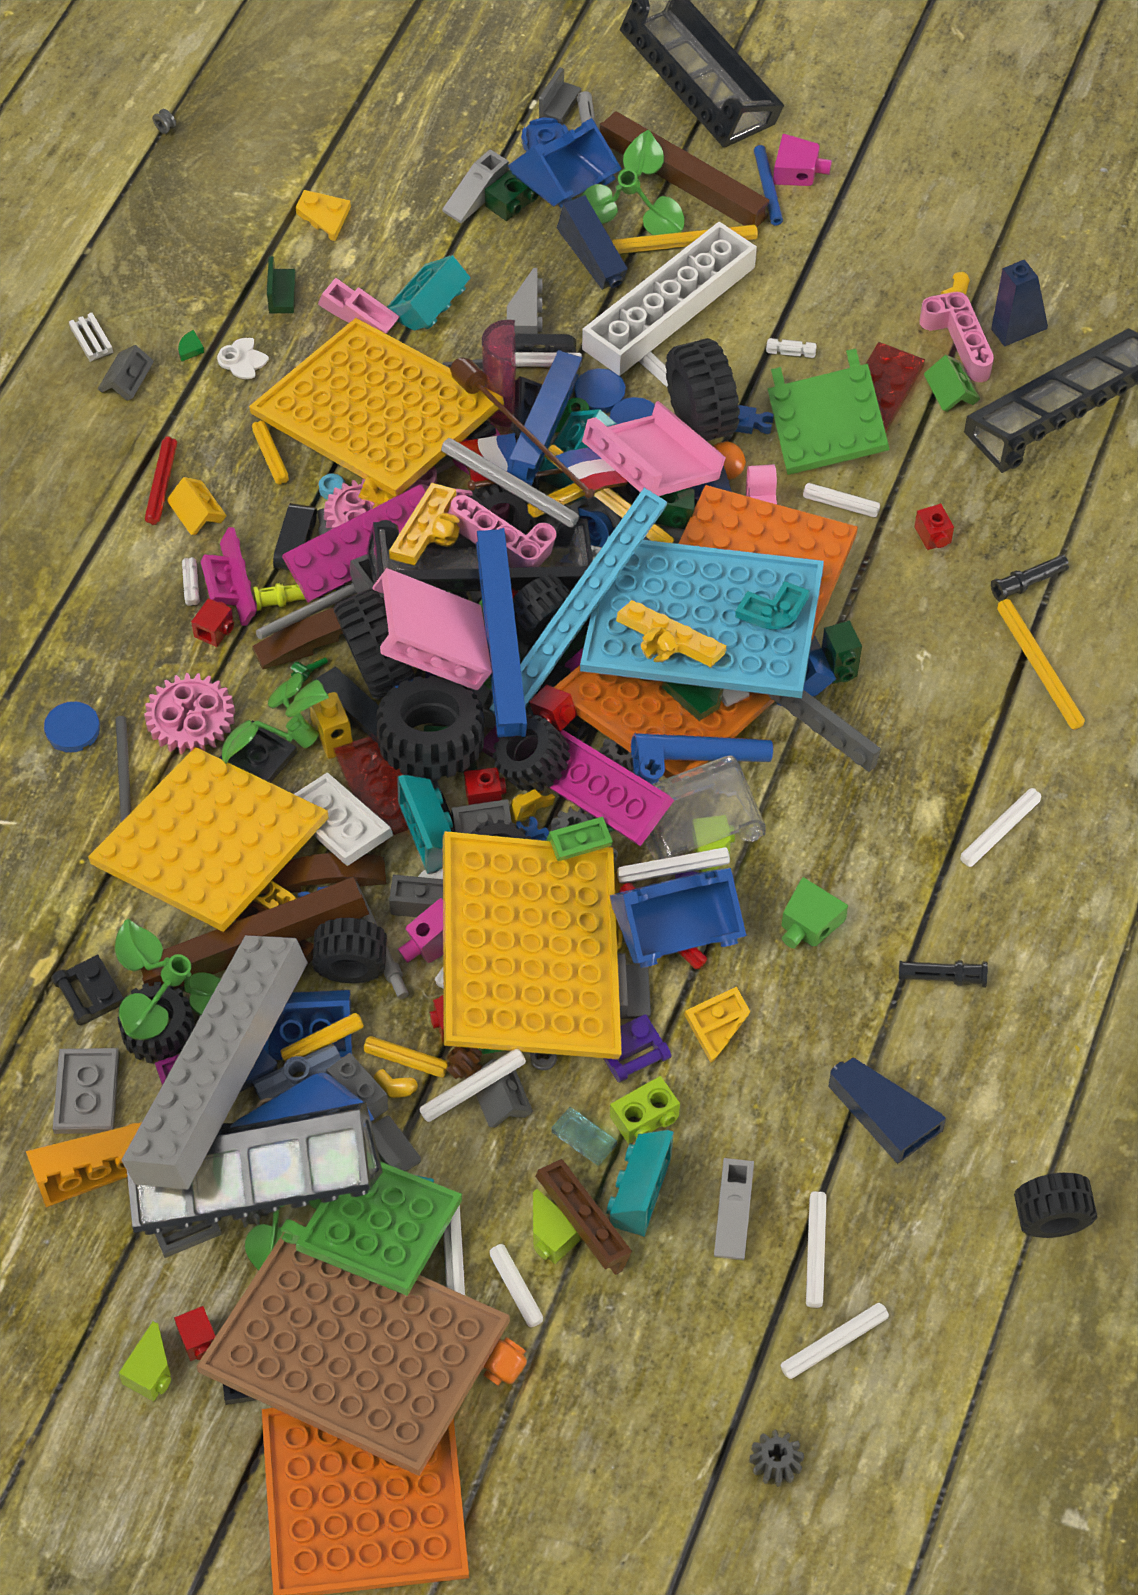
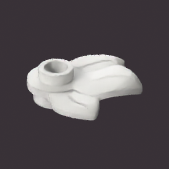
(242, 358)

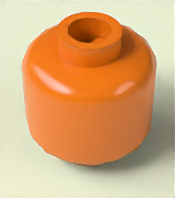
(505, 1362)

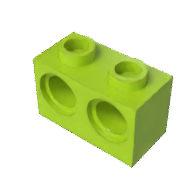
(640, 1105)

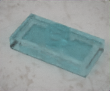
(584, 1136)

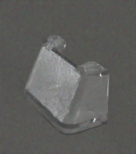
(706, 807)

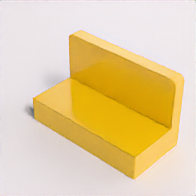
(195, 505)

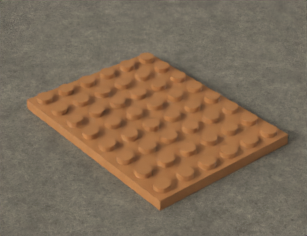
(355, 1353)

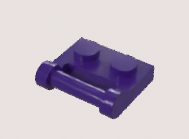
(636, 1037)

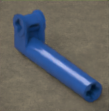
(652, 749)

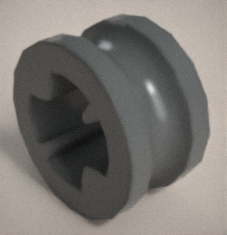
(164, 121)
(543, 1064)

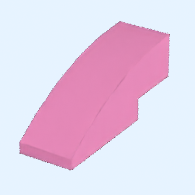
(352, 304)

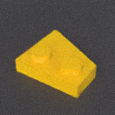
(323, 212)
(717, 1021)

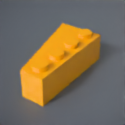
(81, 1163)

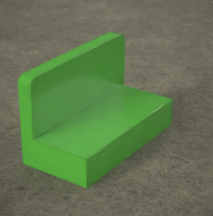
(950, 383)
(580, 838)

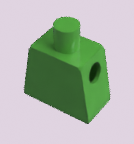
(811, 915)

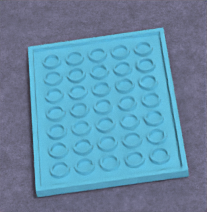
(703, 591)

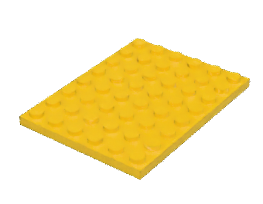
(374, 406)
(529, 948)

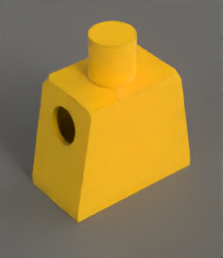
(328, 717)

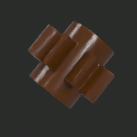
(464, 1062)

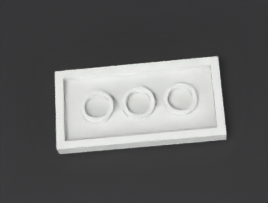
(351, 825)

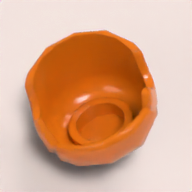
(734, 460)

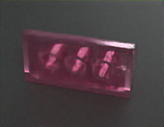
(500, 365)

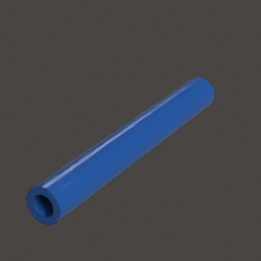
(768, 185)

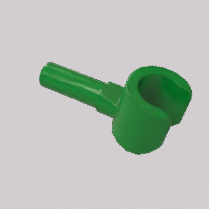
(306, 670)

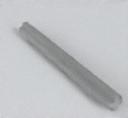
(510, 482)

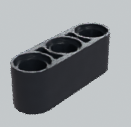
(295, 531)

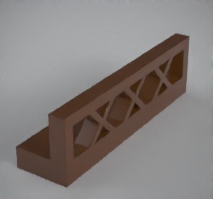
(584, 1215)

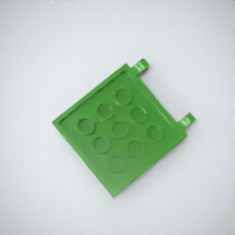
(827, 417)
(381, 1233)

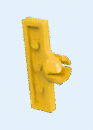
(427, 525)
(667, 636)

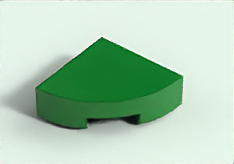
(190, 346)

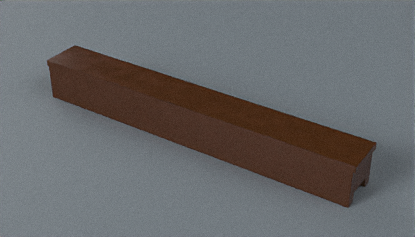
(691, 174)
(293, 919)

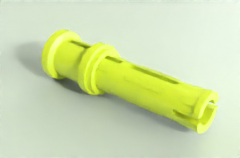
(278, 595)

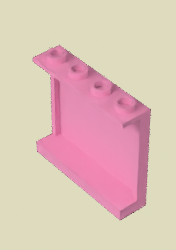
(655, 452)
(434, 630)

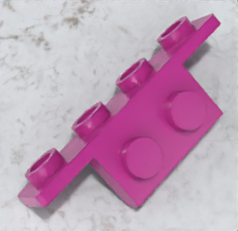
(228, 579)

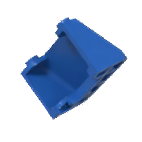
(567, 165)
(679, 915)
(310, 1095)

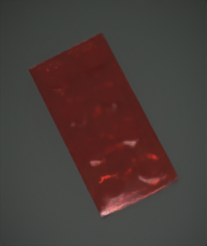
(892, 377)
(372, 780)

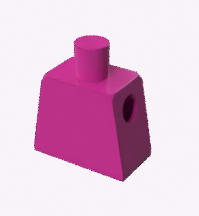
(798, 162)
(425, 935)

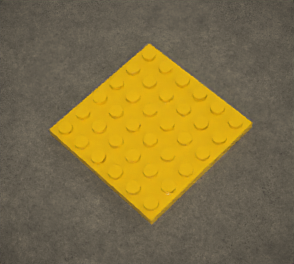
(209, 838)

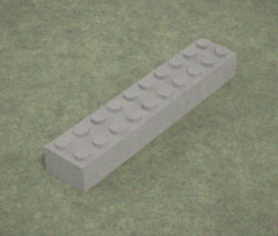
(214, 1063)

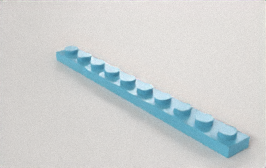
(589, 591)

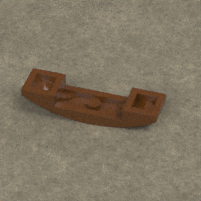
(329, 869)

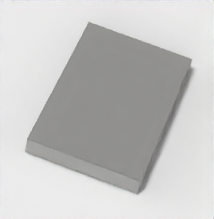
(86, 1090)

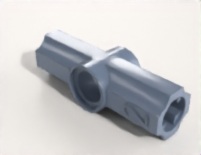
(282, 1080)

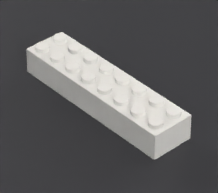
(668, 298)

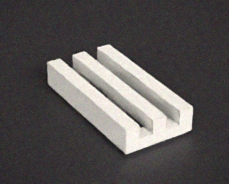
(83, 323)

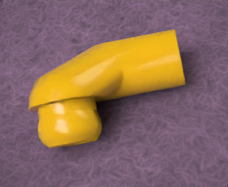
(960, 283)
(395, 1087)

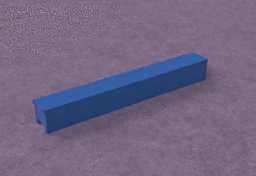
(545, 416)
(501, 633)

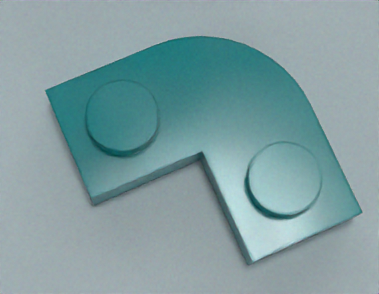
(776, 612)

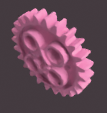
(345, 505)
(170, 705)

